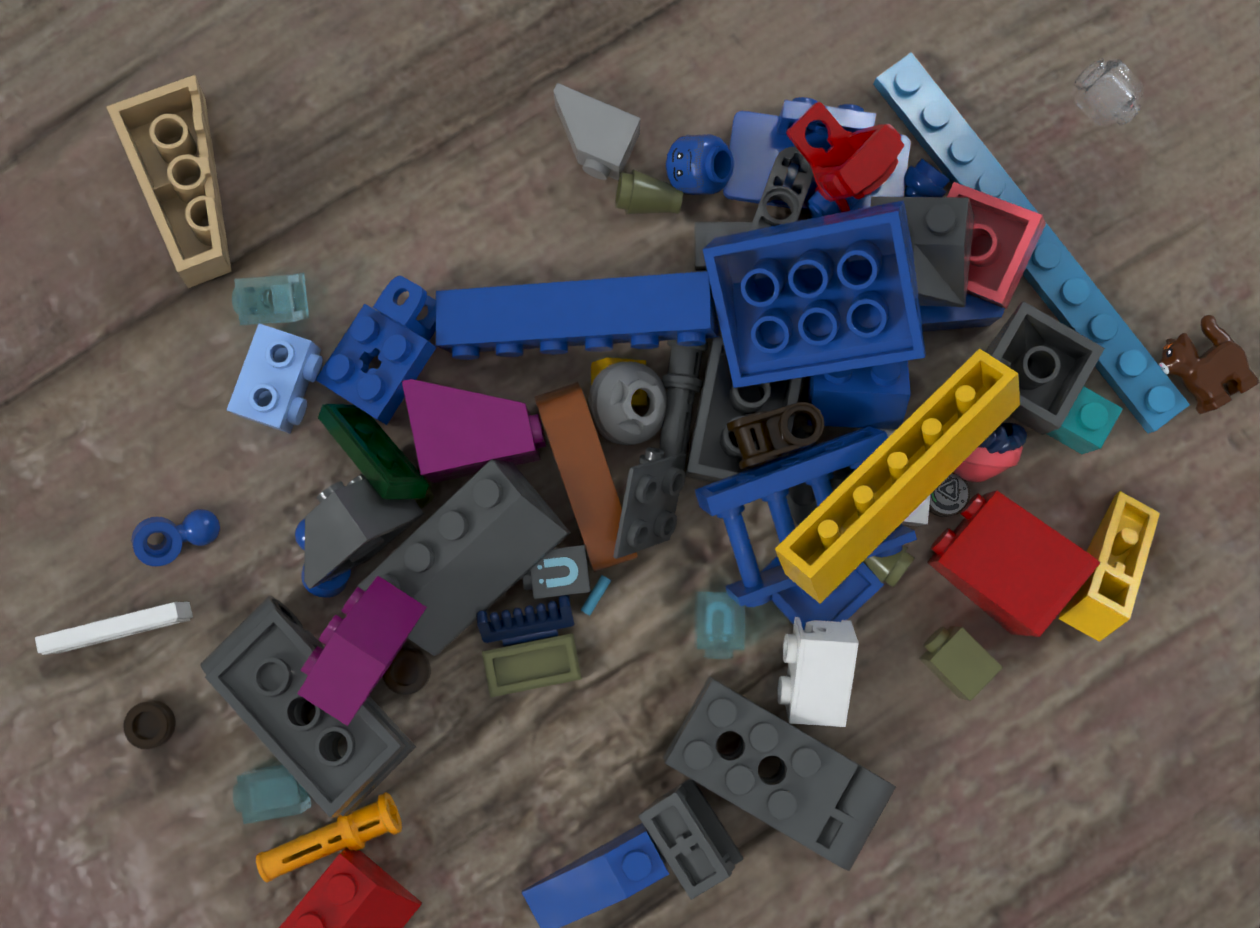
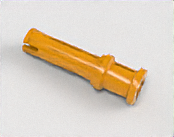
(352, 831)

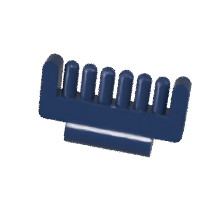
(528, 627)

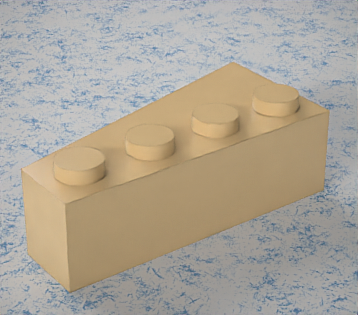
(175, 165)

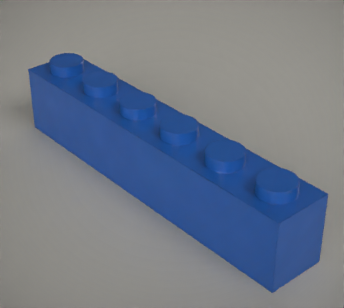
(577, 314)

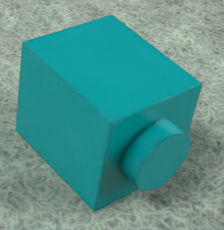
(1087, 422)

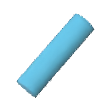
(595, 595)

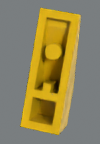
(1111, 590)

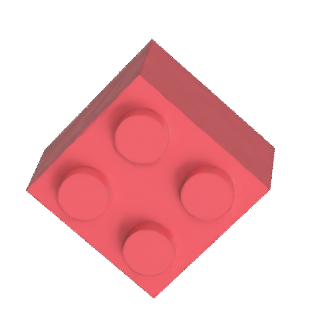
(1000, 244)

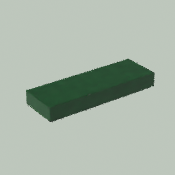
(373, 452)

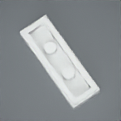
(113, 628)

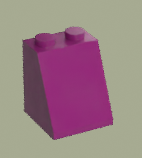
(464, 430)

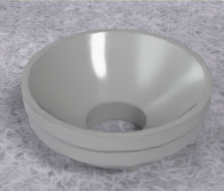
(611, 403)

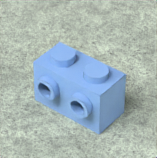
(275, 379)

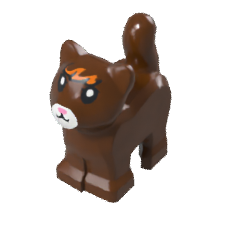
(1206, 374)

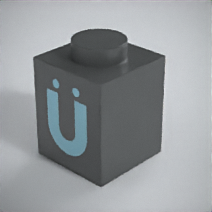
(559, 573)

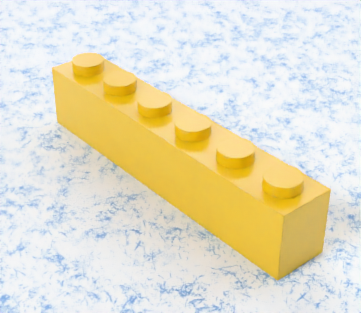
(899, 475)

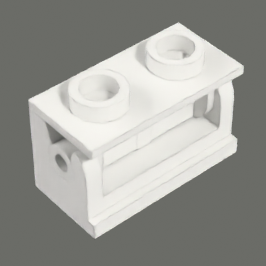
(818, 672)

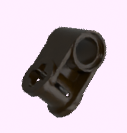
(772, 433)

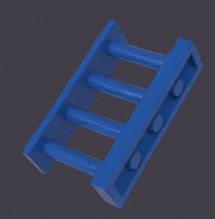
(772, 484)

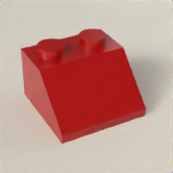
(354, 895)

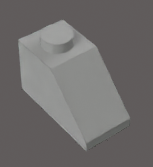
(597, 132)

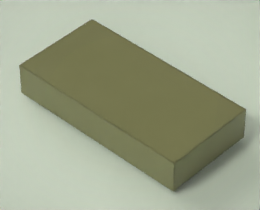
(531, 665)

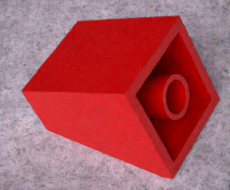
(1011, 564)

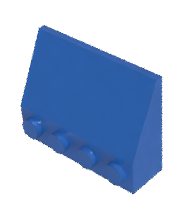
(817, 295)

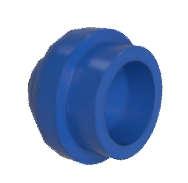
(924, 181)

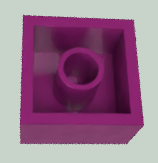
(359, 648)

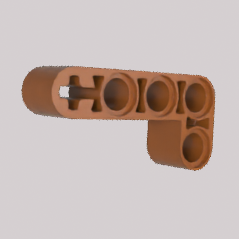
(583, 472)

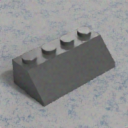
(471, 552)

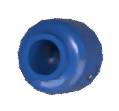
(699, 164)

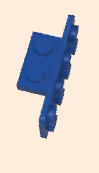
(761, 137)

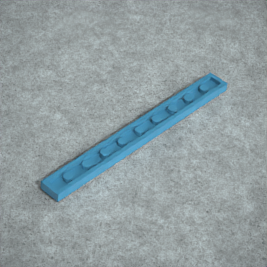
(1051, 267)

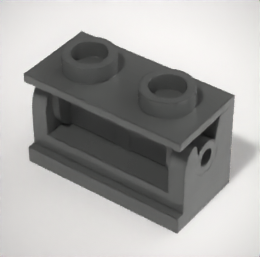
(691, 838)

